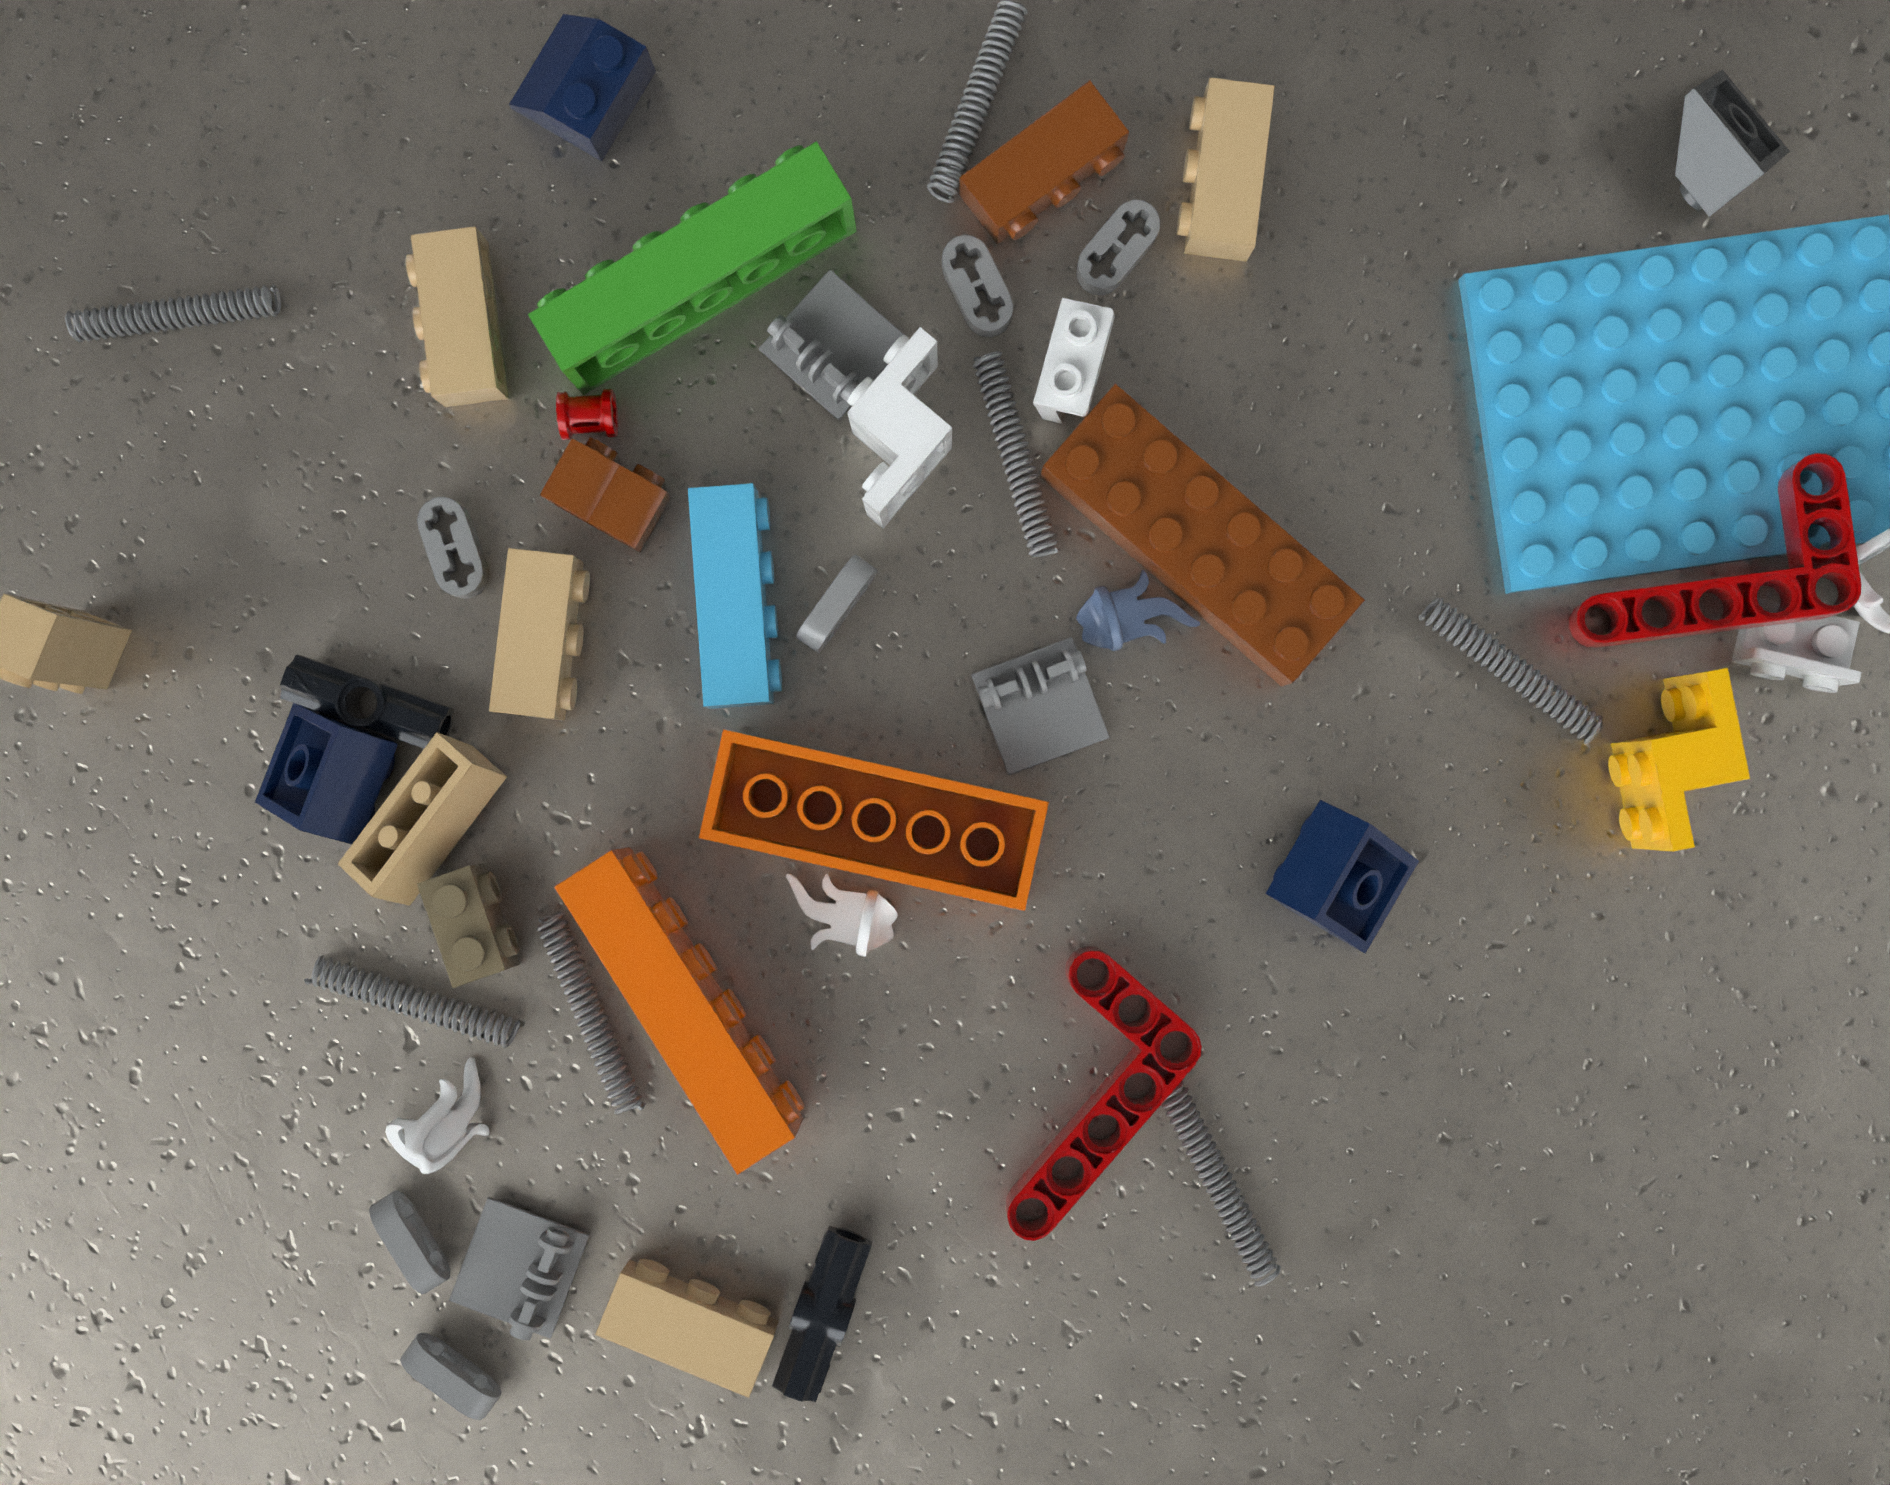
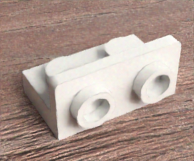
(1073, 360)
(1809, 650)

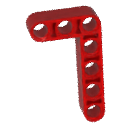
(1739, 593)
(1108, 1098)

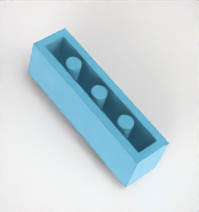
(732, 596)

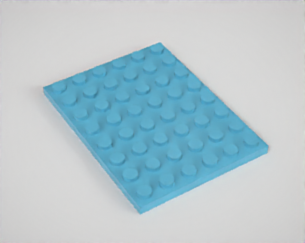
(1667, 390)

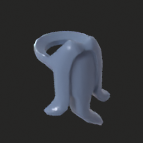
(1119, 617)

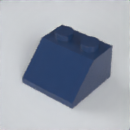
(585, 83)
(326, 775)
(1342, 875)

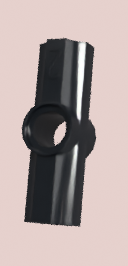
(338, 695)
(822, 1314)

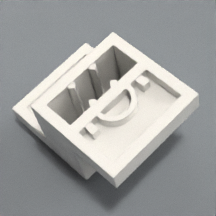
(899, 426)

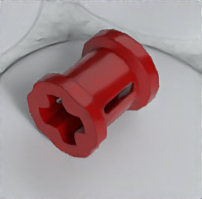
(587, 414)

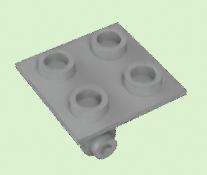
(831, 343)
(1040, 706)
(519, 1269)

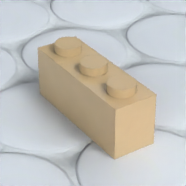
(1226, 169)
(457, 317)
(538, 634)
(57, 646)
(422, 820)
(688, 1326)

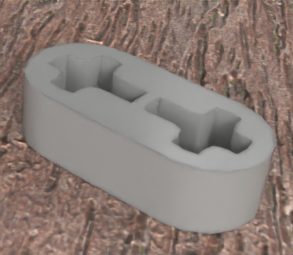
(1108, 240)
(988, 280)
(441, 552)
(836, 603)
(409, 1242)
(450, 1376)

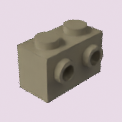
(469, 924)

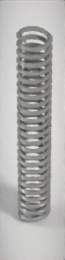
(979, 100)
(175, 311)
(1033, 539)
(1517, 662)
(333, 971)
(575, 977)
(1252, 1256)

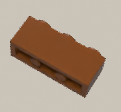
(1044, 164)

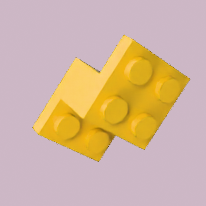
(1697, 754)

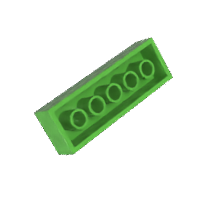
(695, 268)

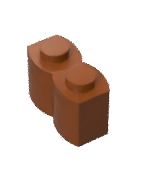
(607, 494)

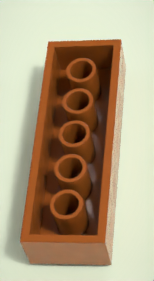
(1200, 536)

